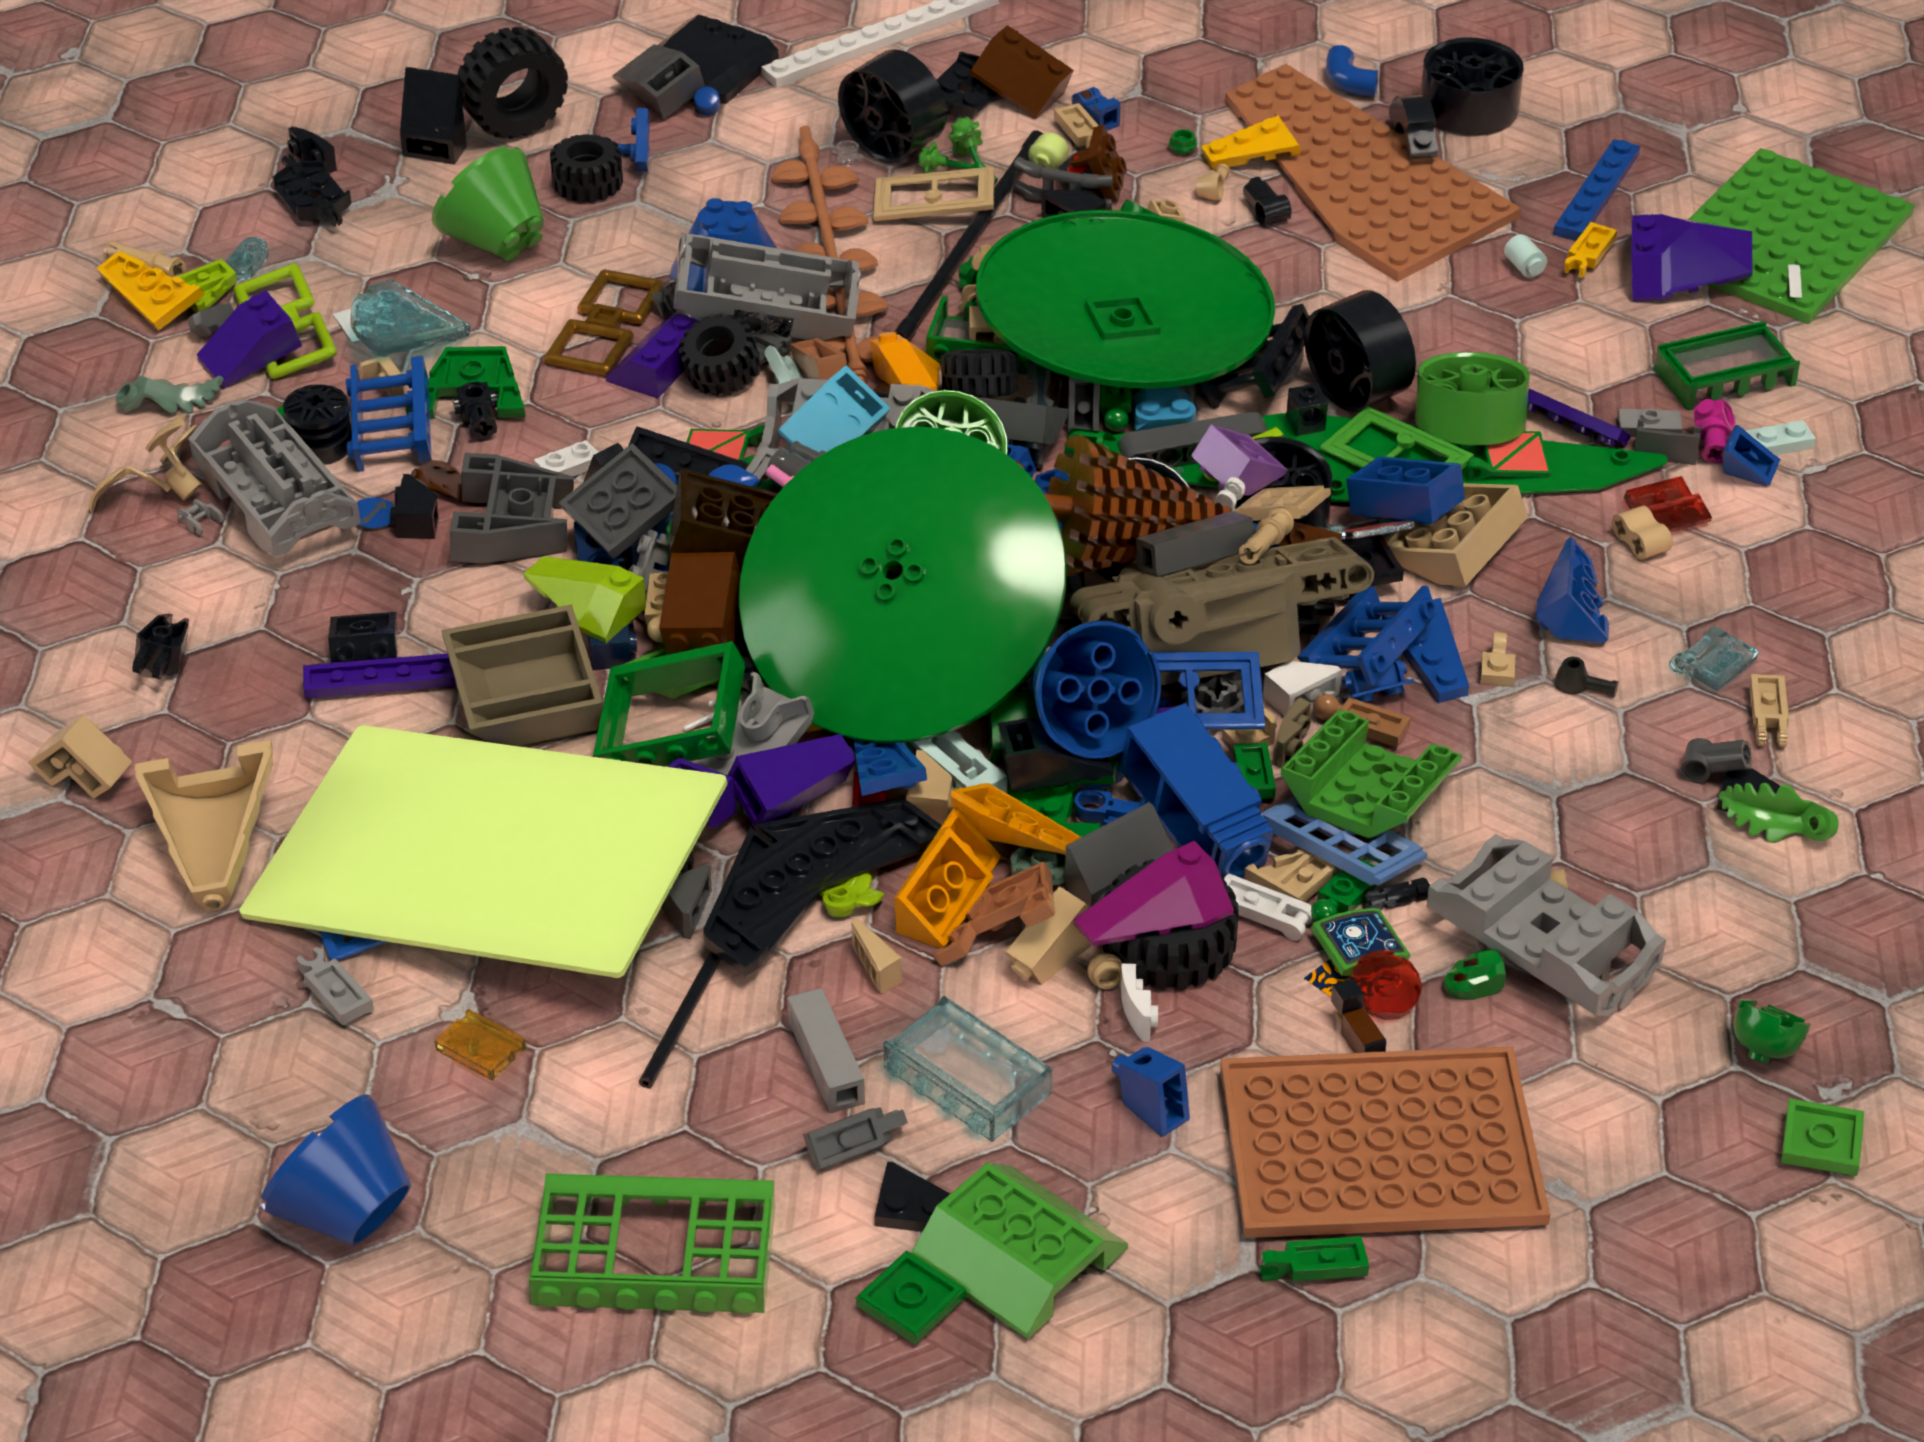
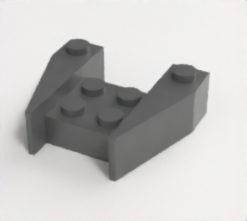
(517, 511)

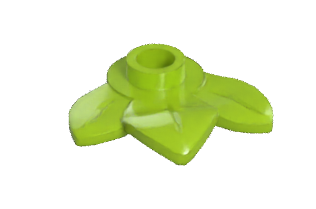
(851, 893)

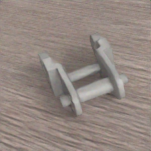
(208, 511)

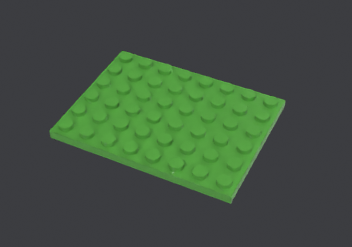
(1805, 221)

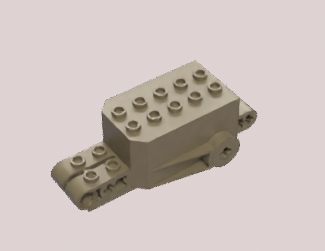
(1228, 601)

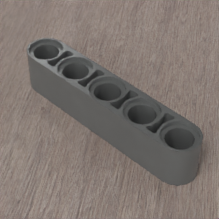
(1177, 442)

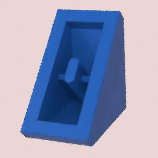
(1748, 458)

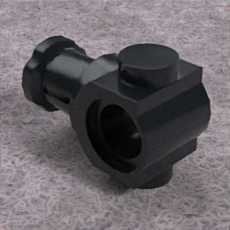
(476, 407)

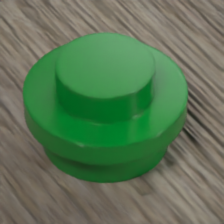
(1183, 141)

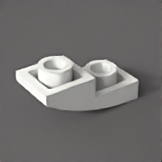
(1137, 1003)

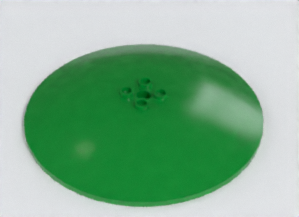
(1125, 299)
(946, 634)

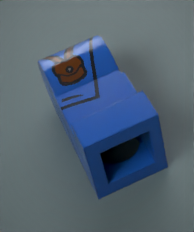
(1099, 107)

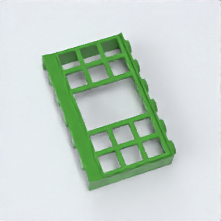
(652, 1291)

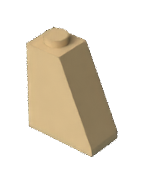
(1052, 943)

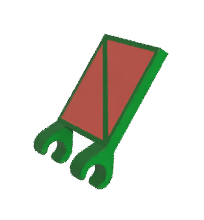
(727, 442)
(1515, 458)

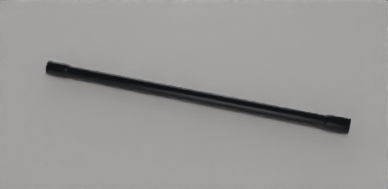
(909, 324)

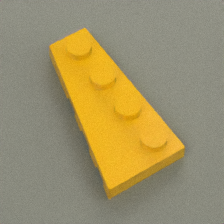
(149, 289)

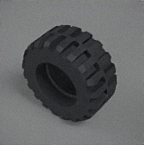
(531, 102)
(1182, 955)

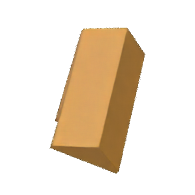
(945, 882)

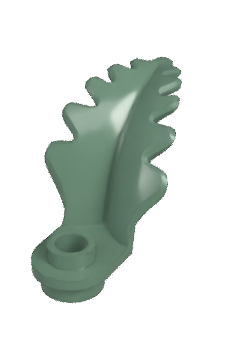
(166, 394)

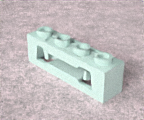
(961, 761)

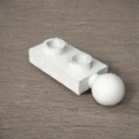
(569, 460)

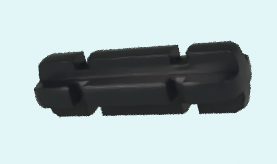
(1397, 894)

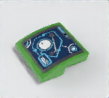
(1355, 934)

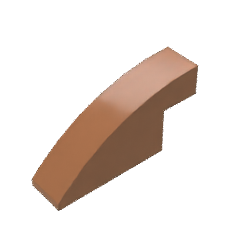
(817, 358)

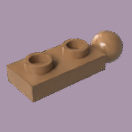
(1383, 724)

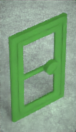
(1406, 438)

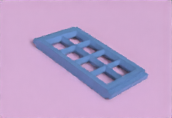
(1408, 852)

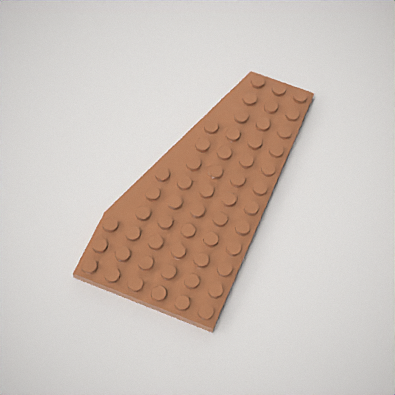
(1361, 179)

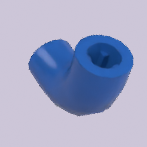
(1347, 76)

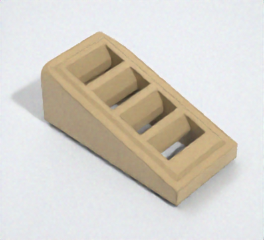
(877, 957)

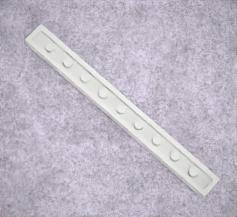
(870, 39)

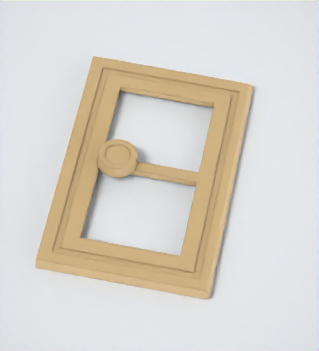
(985, 198)

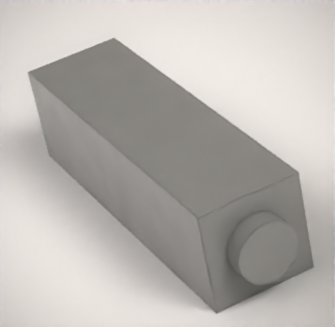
(826, 1050)

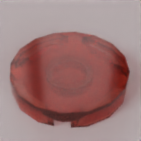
(1388, 984)

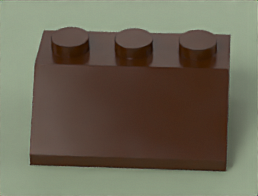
(1022, 72)

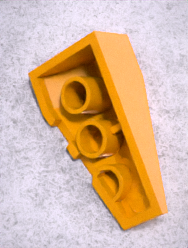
(902, 362)
(1009, 820)

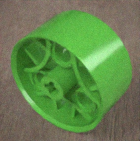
(1472, 398)
(973, 415)

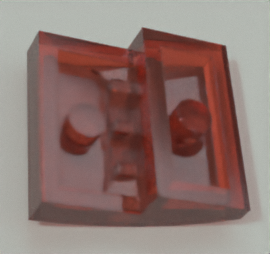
(1670, 503)

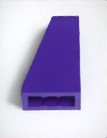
(789, 776)

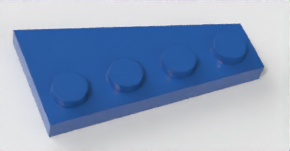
(1437, 658)

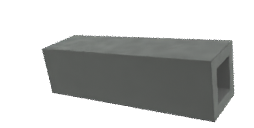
(1193, 543)

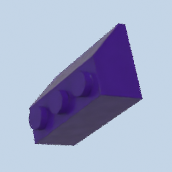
(654, 360)

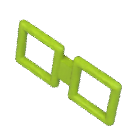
(306, 301)

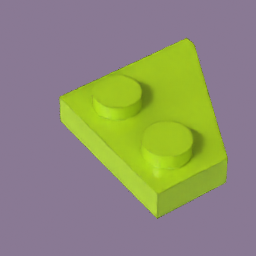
(214, 281)

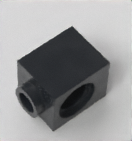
(1307, 409)

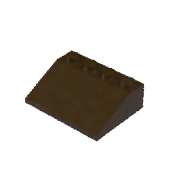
(715, 514)

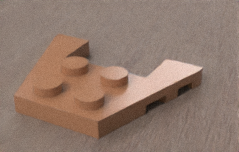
(1022, 895)

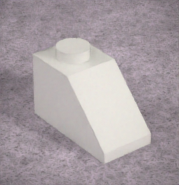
(1302, 680)

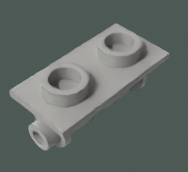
(651, 551)

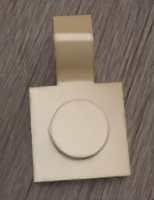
(1497, 666)

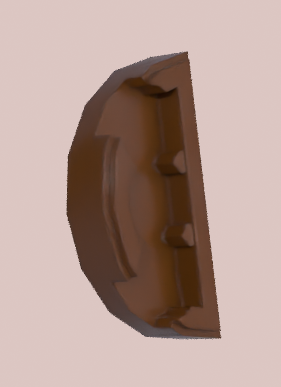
(440, 477)

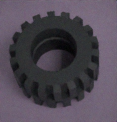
(586, 168)
(719, 354)
(980, 372)

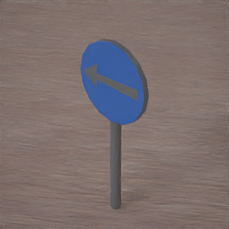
(374, 513)

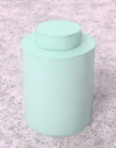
(1525, 256)

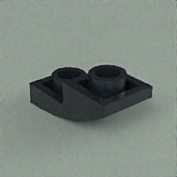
(311, 147)

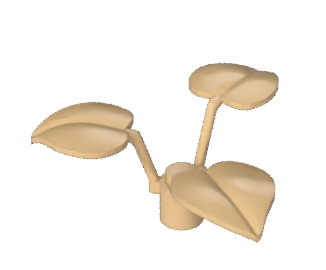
(178, 476)

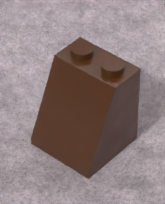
(700, 601)

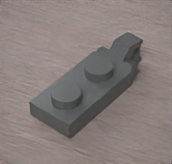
(851, 1136)

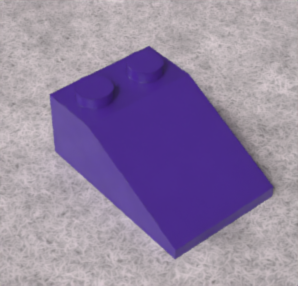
(249, 340)

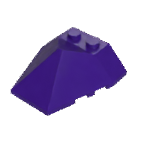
(1685, 254)

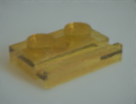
(480, 1044)

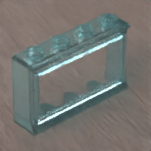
(968, 1069)

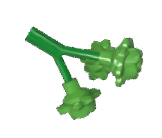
(964, 140)

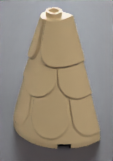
(209, 818)

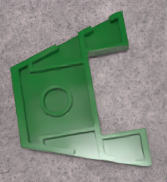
(476, 364)
(1058, 801)

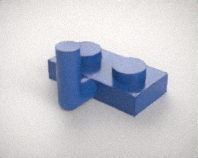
(640, 151)

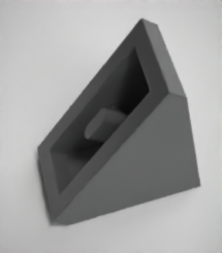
(688, 899)

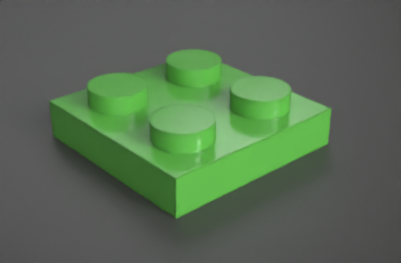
(1822, 1137)

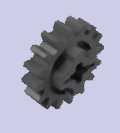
(1217, 695)

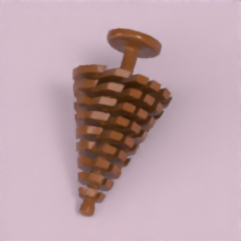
(1107, 519)

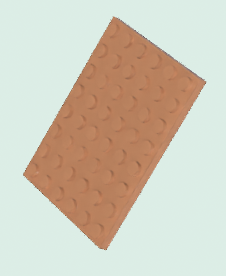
(1382, 1142)

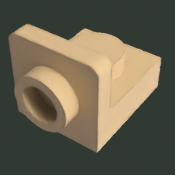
(379, 368)
(1241, 736)

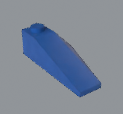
(1570, 601)

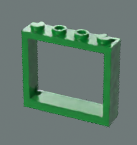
(668, 673)

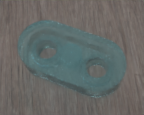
(248, 257)

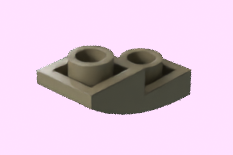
(1293, 727)

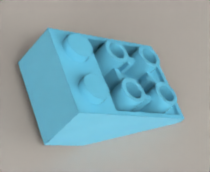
(836, 413)

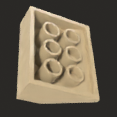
(1463, 538)

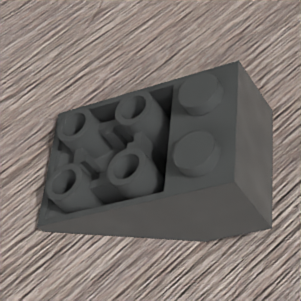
(661, 79)

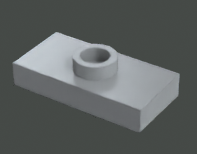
(1654, 420)

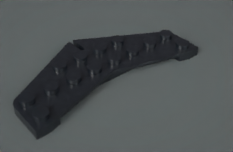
(793, 860)

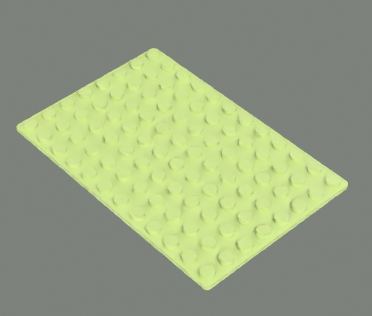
(487, 850)

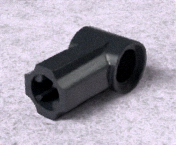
(1267, 204)

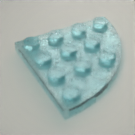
(399, 320)

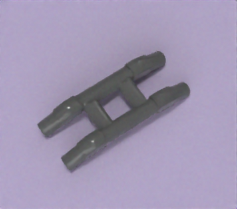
(1049, 175)

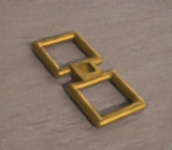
(603, 322)

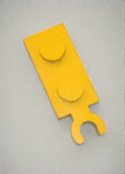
(1590, 248)

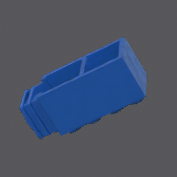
(1196, 789)

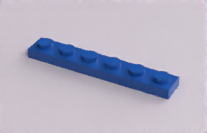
(1597, 189)

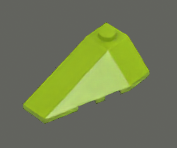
(601, 594)

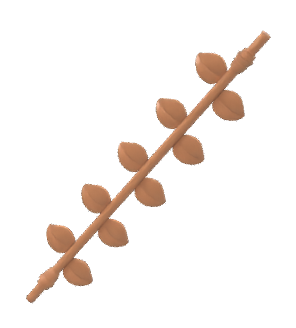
(840, 219)

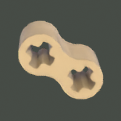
(1642, 532)

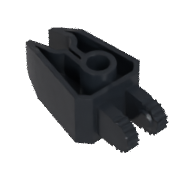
(161, 646)

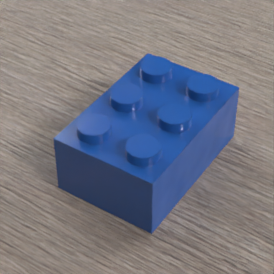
(1405, 489)

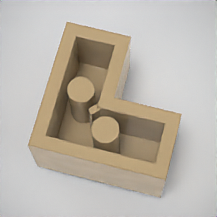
(82, 754)

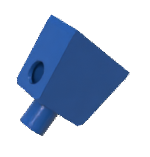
(1154, 1088)

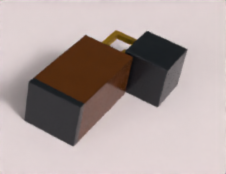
(1357, 1025)

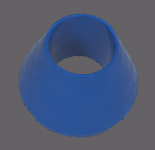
(341, 1178)

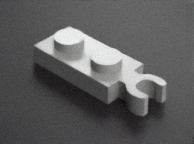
(335, 987)

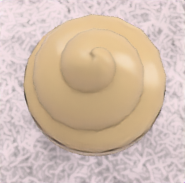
(1105, 970)

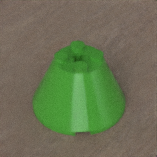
(493, 205)

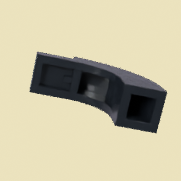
(1416, 119)

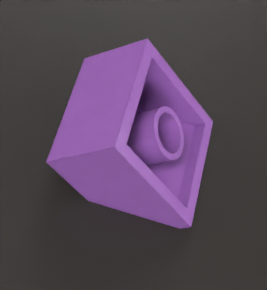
(1235, 454)

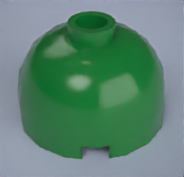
(1768, 1031)

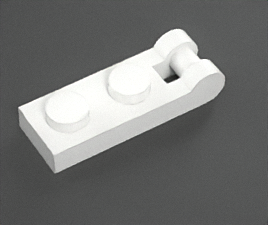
(1271, 907)

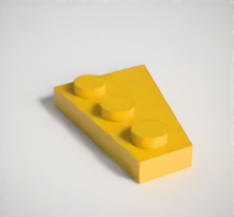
(1256, 141)

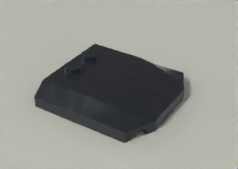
(725, 53)

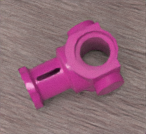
(1716, 426)

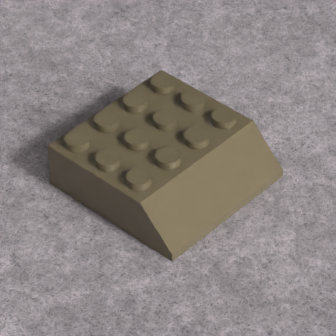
(525, 677)

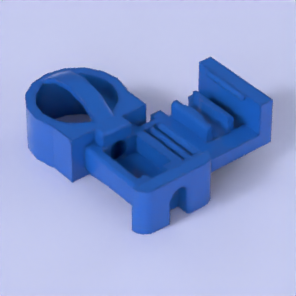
(1110, 807)

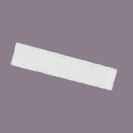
(1794, 281)

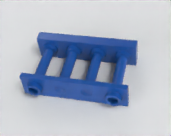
(417, 419)
(1361, 617)

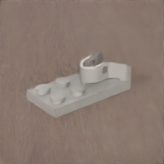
(763, 723)

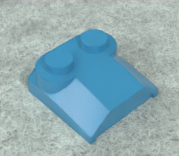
(1161, 408)

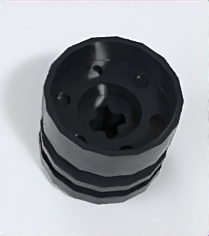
(321, 420)

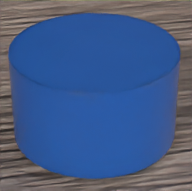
(707, 101)

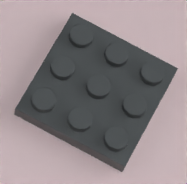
(621, 501)

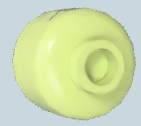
(1049, 151)

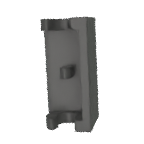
(1675, 446)

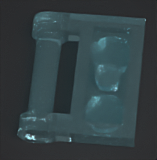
(1719, 665)

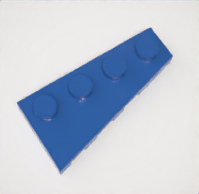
(887, 767)

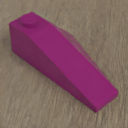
(1167, 894)

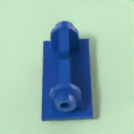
(1390, 681)

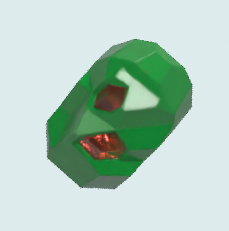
(1476, 976)

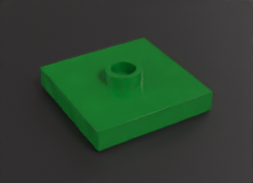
(910, 1297)

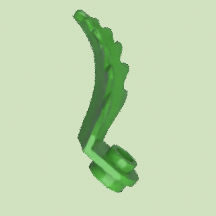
(1778, 813)

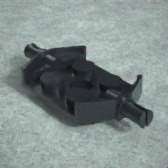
(958, 78)
(310, 191)

